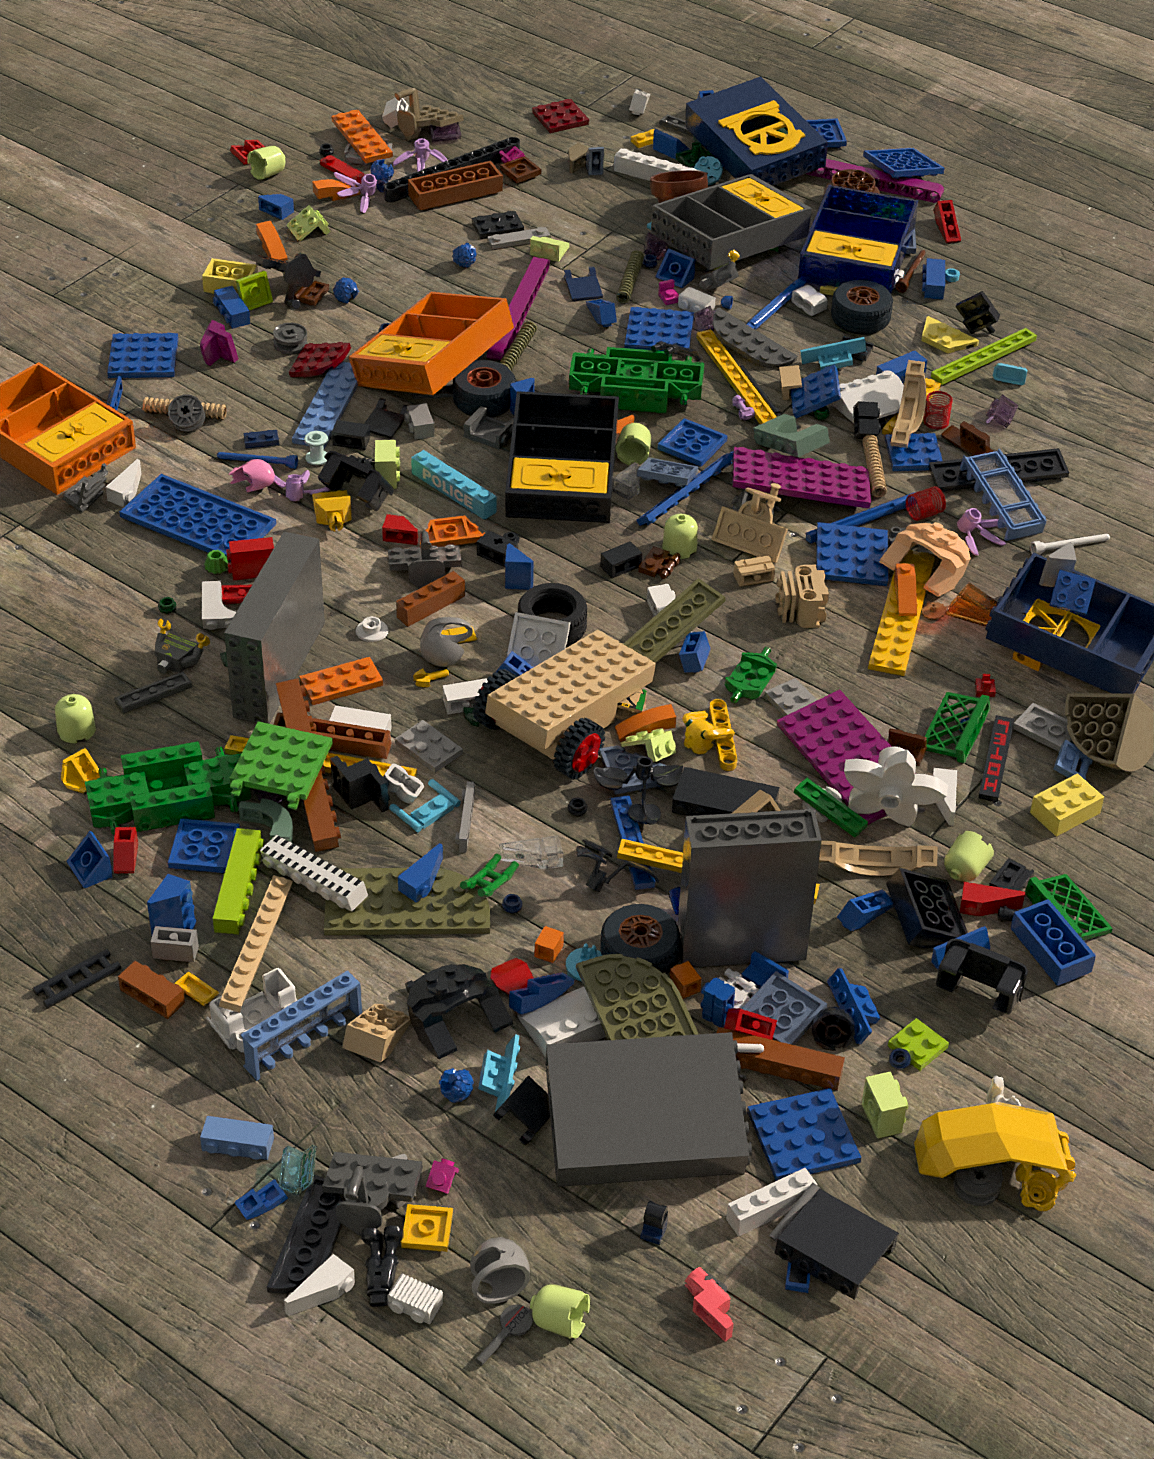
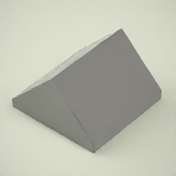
(1062, 559)

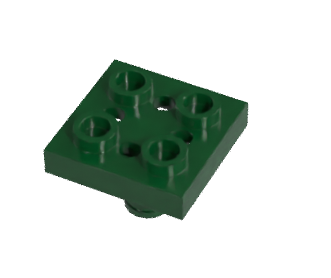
(691, 157)

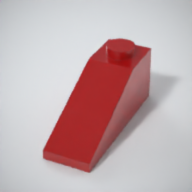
(946, 221)
(986, 900)

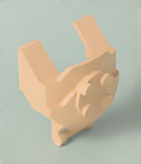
(942, 543)

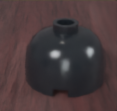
(833, 1028)

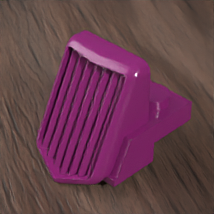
(217, 344)

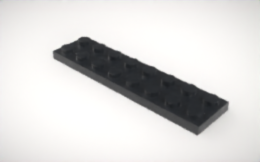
(1027, 465)

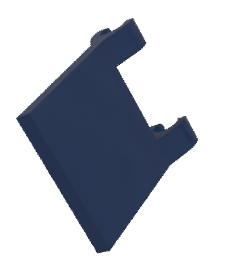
(583, 287)

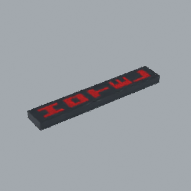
(996, 758)

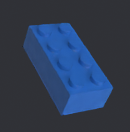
(1053, 942)

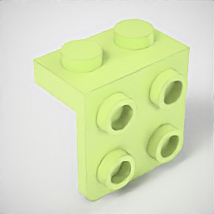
(306, 222)
(548, 248)
(658, 743)

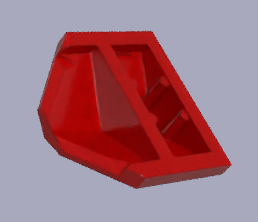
(511, 975)

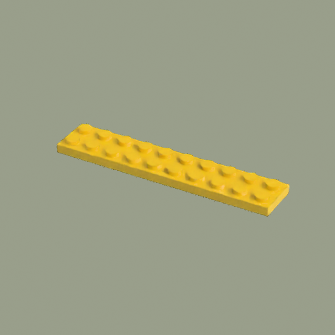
(898, 632)

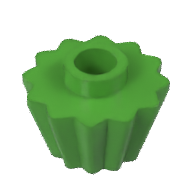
(216, 562)

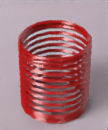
(935, 406)
(927, 503)

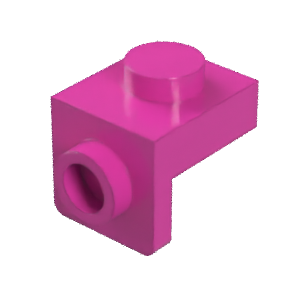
(513, 154)
(441, 1175)

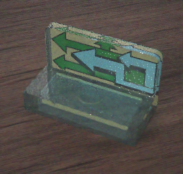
(297, 1169)

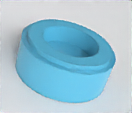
(952, 275)

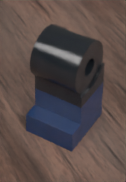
(654, 1223)

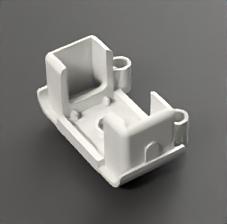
(229, 1025)

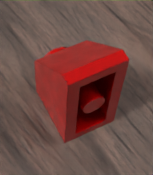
(399, 530)
(750, 1023)

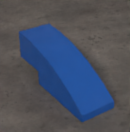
(539, 992)

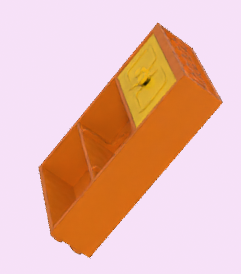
(431, 342)
(58, 429)

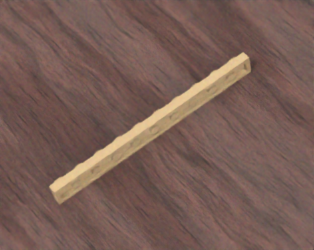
(255, 944)

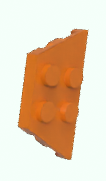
(452, 531)

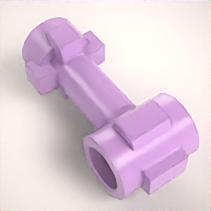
(745, 412)

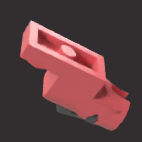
(710, 1302)

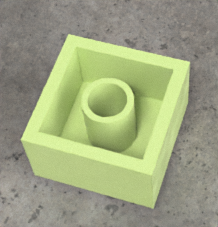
(386, 460)
(884, 1104)

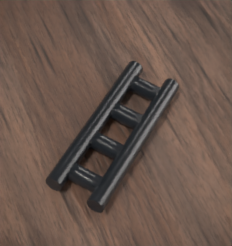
(72, 988)

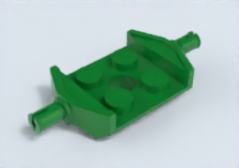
(753, 666)

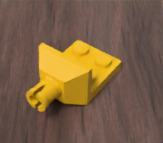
(332, 508)

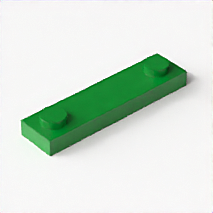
(830, 807)

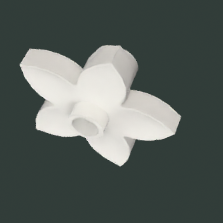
(891, 786)

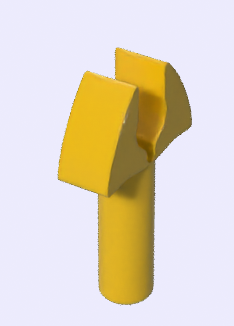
(423, 679)

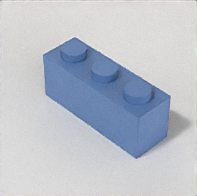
(237, 1137)

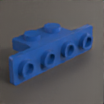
(856, 1002)

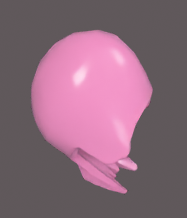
(259, 472)

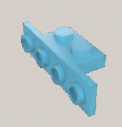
(834, 353)
(498, 1072)

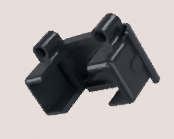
(341, 469)
(985, 967)

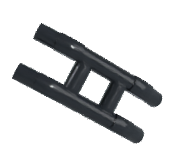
(682, 351)

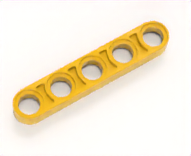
(723, 754)

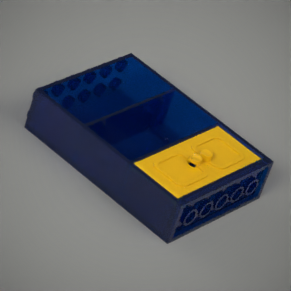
(857, 238)

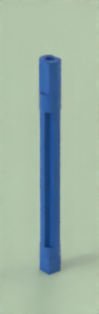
(775, 304)
(867, 515)

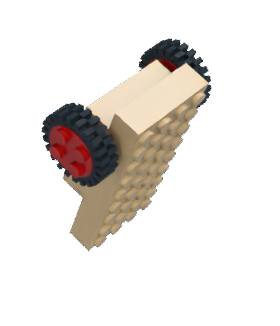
(565, 699)

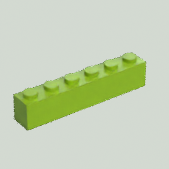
(237, 881)

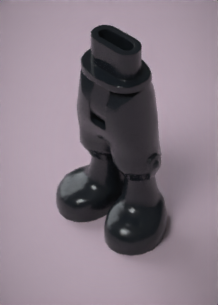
(381, 1270)

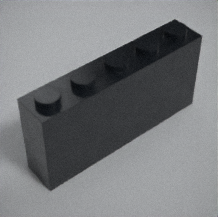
(714, 793)

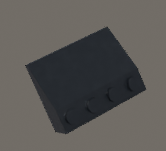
(925, 908)

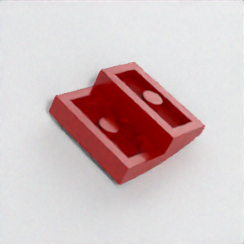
(242, 151)

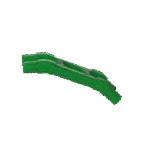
(488, 871)

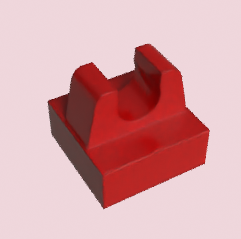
(985, 686)

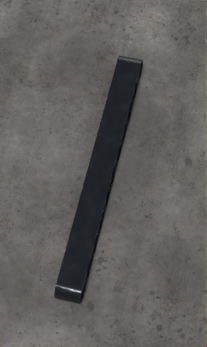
(398, 188)

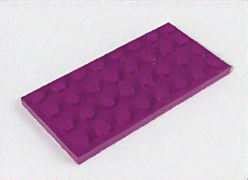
(801, 477)
(830, 734)

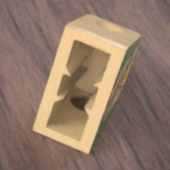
(632, 705)

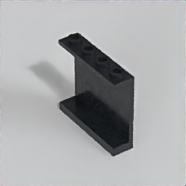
(835, 1242)

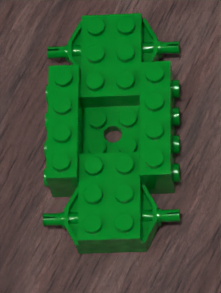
(637, 377)
(163, 788)

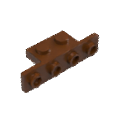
(968, 439)

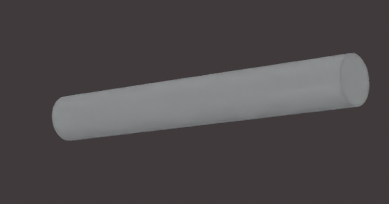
(802, 1201)

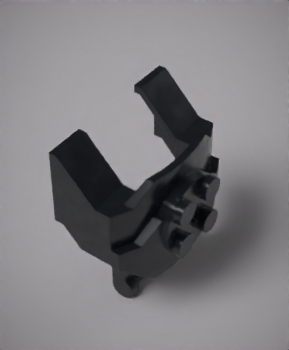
(443, 991)

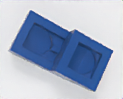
(262, 1201)

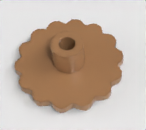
(934, 610)

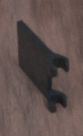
(385, 422)
(529, 1105)

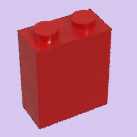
(248, 557)

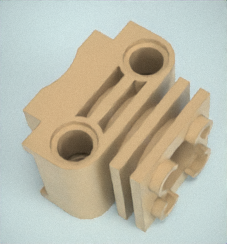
(804, 595)

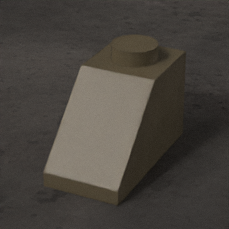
(577, 157)

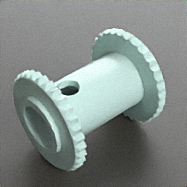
(316, 440)

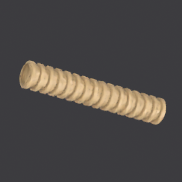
(162, 406)
(874, 466)

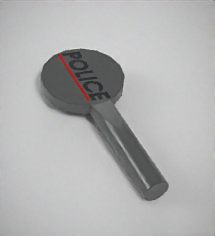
(515, 1321)

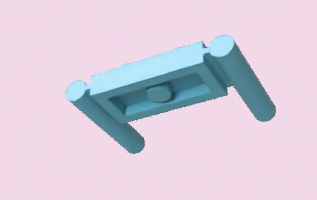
(430, 811)

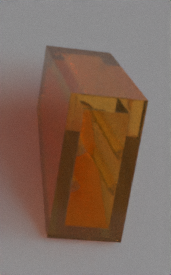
(972, 605)

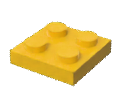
(427, 1227)

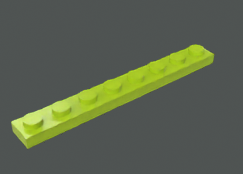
(983, 356)

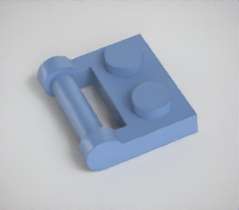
(1068, 759)

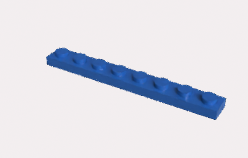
(682, 492)

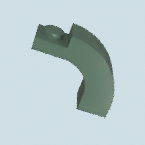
(270, 814)

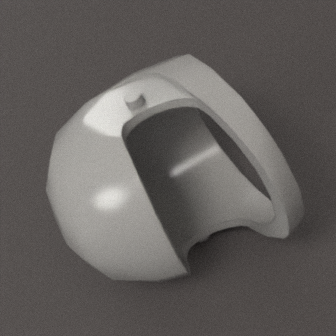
(439, 648)
(502, 1266)

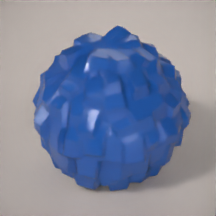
(381, 171)
(464, 255)
(344, 289)
(456, 1084)

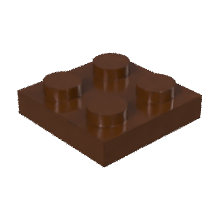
(520, 169)

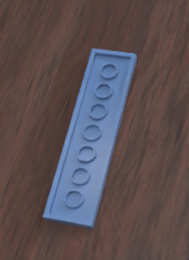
(328, 403)

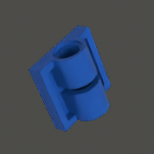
(1072, 592)

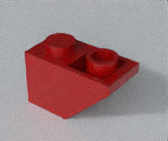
(125, 850)

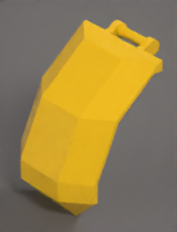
(991, 1136)

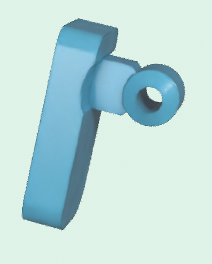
(1010, 374)

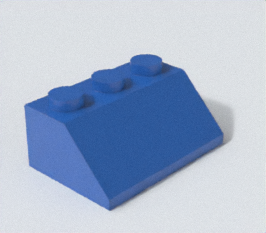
(172, 904)

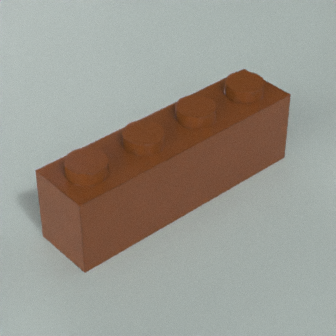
(430, 598)

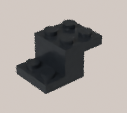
(359, 783)

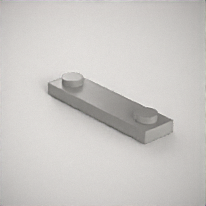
(516, 238)
(468, 797)

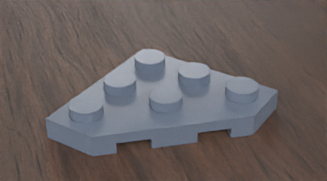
(618, 758)

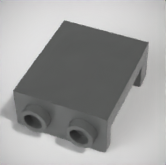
(487, 429)

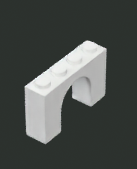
(214, 613)

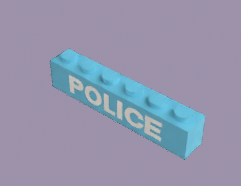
(454, 484)

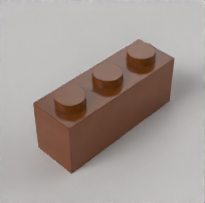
(151, 989)

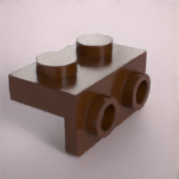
(913, 743)

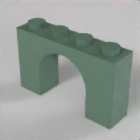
(783, 436)

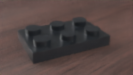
(497, 224)

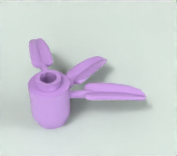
(421, 153)
(366, 187)
(294, 486)
(969, 521)

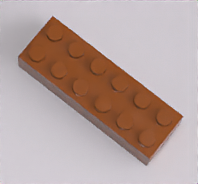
(455, 185)

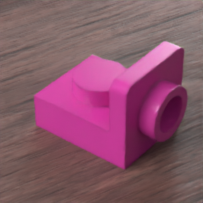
(667, 292)

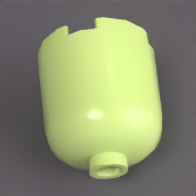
(266, 162)
(633, 444)
(680, 535)
(74, 718)
(967, 857)
(560, 1310)

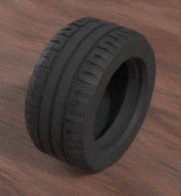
(560, 599)

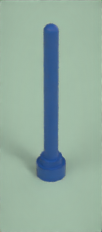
(290, 461)

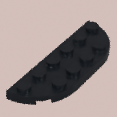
(308, 1240)

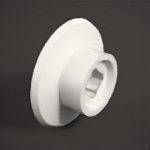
(372, 629)

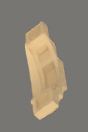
(912, 404)
(877, 859)

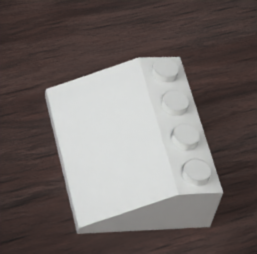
(880, 388)
(564, 1021)

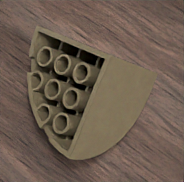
(1111, 728)

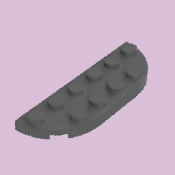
(750, 342)

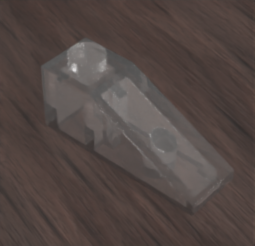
(536, 853)

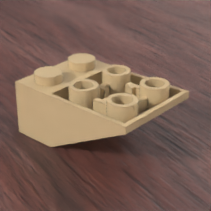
(376, 1032)

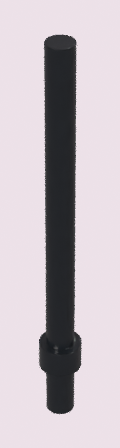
(776, 411)

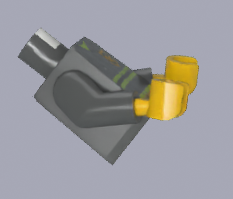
(720, 275)
(175, 651)

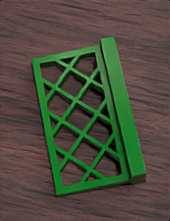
(966, 740)
(1037, 893)

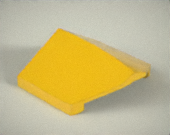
(77, 770)

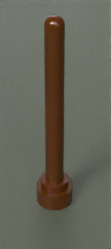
(902, 284)

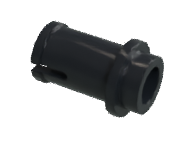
(1005, 913)

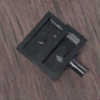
(978, 313)

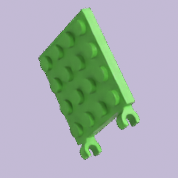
(280, 762)

